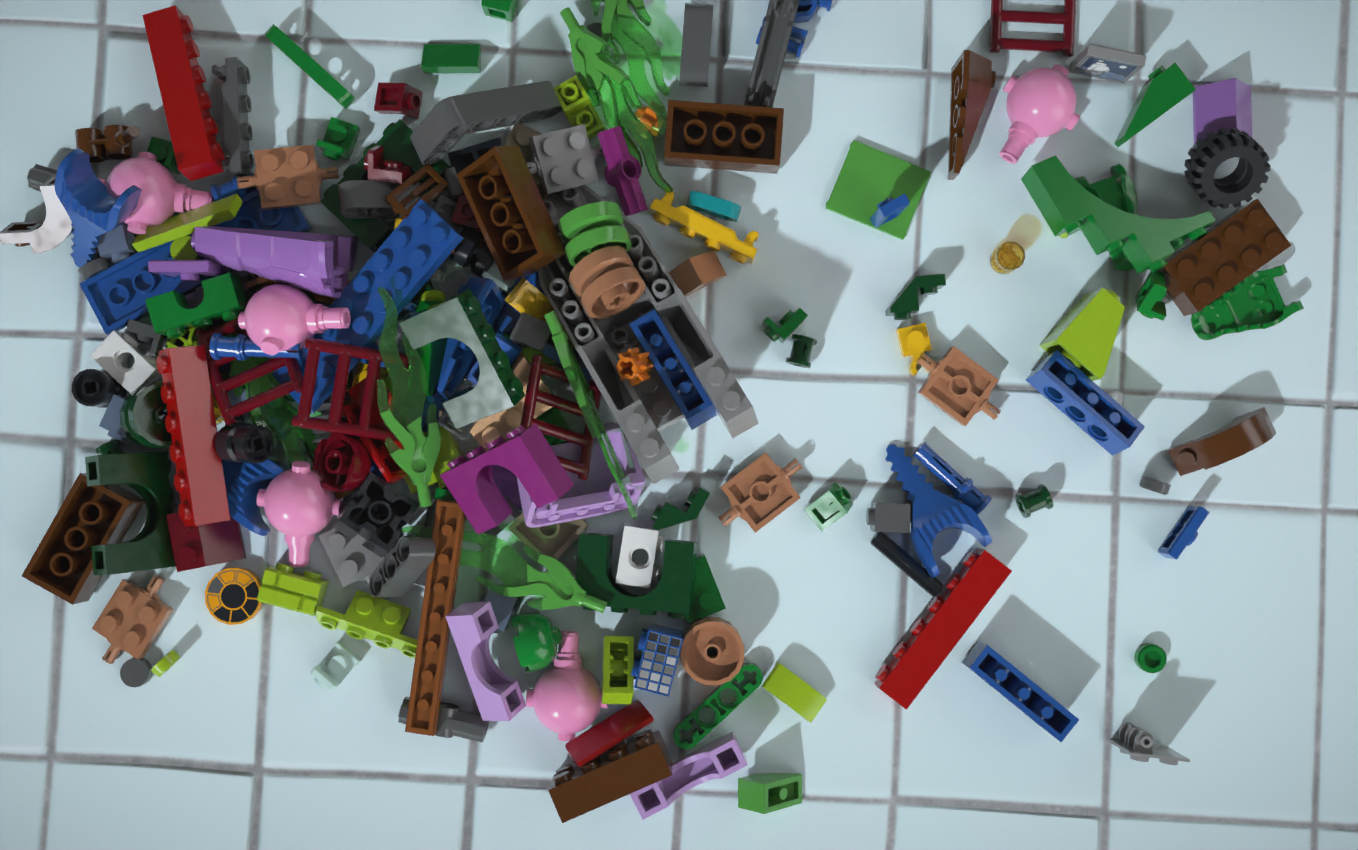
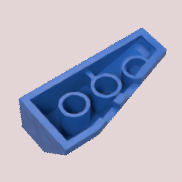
(459, 355)

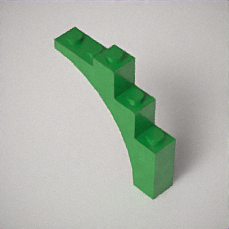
(1071, 208)

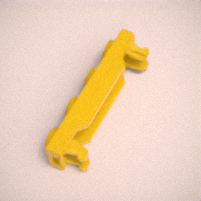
(695, 224)

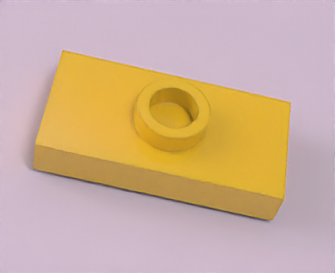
(529, 300)

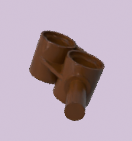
(109, 144)

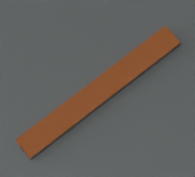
(434, 628)

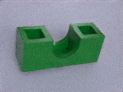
(222, 300)

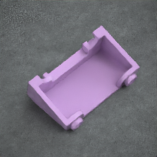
(592, 496)

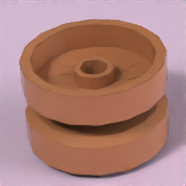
(606, 282)
(712, 633)

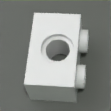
(113, 357)
(629, 571)

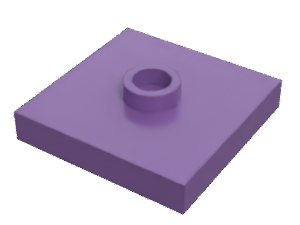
(187, 269)

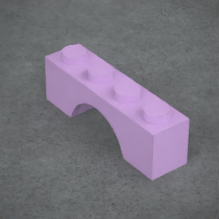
(494, 691)
(705, 764)

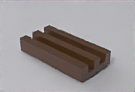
(400, 206)

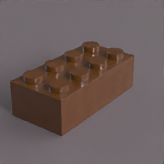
(723, 136)
(510, 212)
(1222, 257)
(85, 519)
(610, 775)

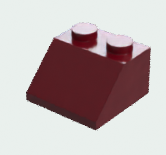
(205, 543)

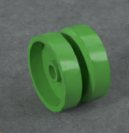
(593, 228)

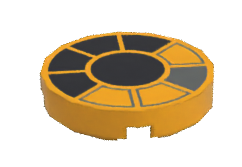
(233, 595)

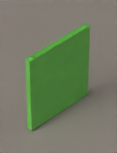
(869, 179)

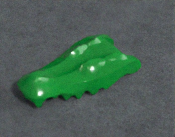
(1120, 193)
(1245, 307)

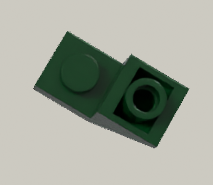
(907, 301)
(670, 515)

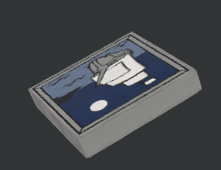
(1107, 63)

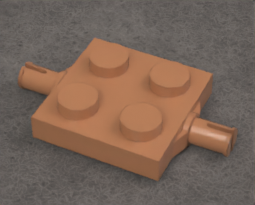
(287, 177)
(958, 386)
(760, 492)
(132, 618)

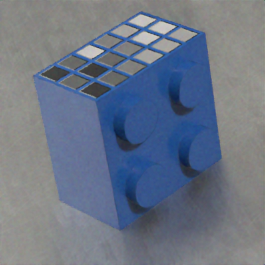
(659, 659)

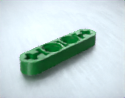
(309, 66)
(720, 708)

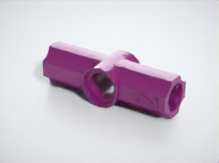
(622, 171)

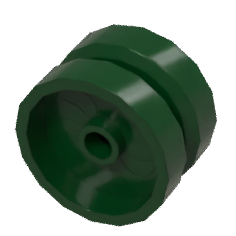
(144, 417)

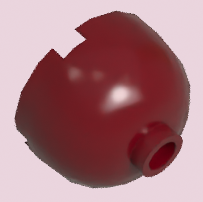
(342, 462)

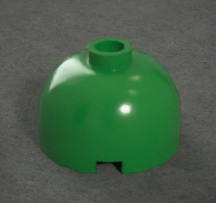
(535, 640)

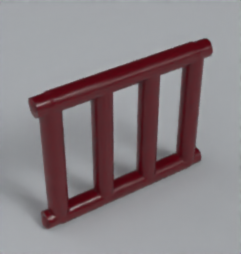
(1066, 19)
(221, 387)
(534, 395)
(334, 423)

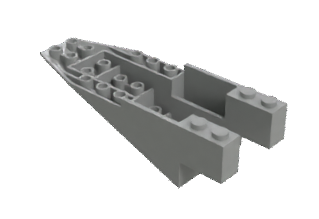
(648, 406)

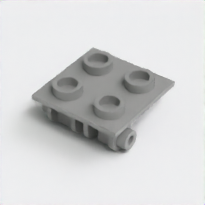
(1140, 746)

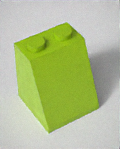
(1088, 332)

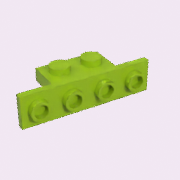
(372, 619)

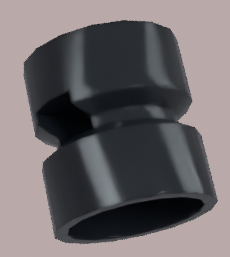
(473, 252)
(95, 388)
(244, 443)

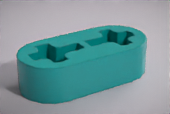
(713, 206)

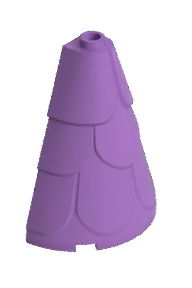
(292, 258)

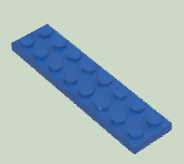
(400, 268)
(122, 289)

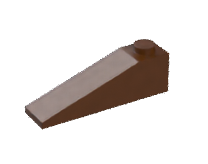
(970, 89)

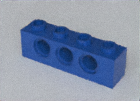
(673, 369)
(1085, 403)
(1020, 691)

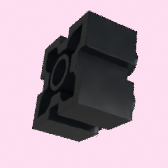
(393, 513)

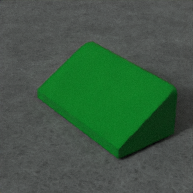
(451, 58)

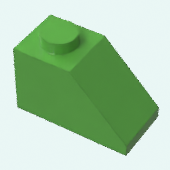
(769, 791)

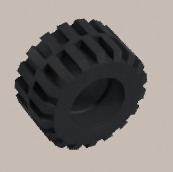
(1241, 182)

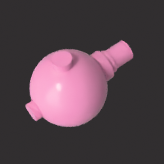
(1038, 107)
(159, 193)
(286, 316)
(299, 508)
(566, 695)

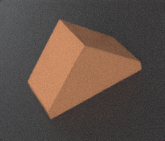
(697, 272)

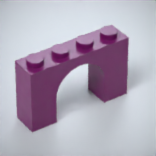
(525, 455)

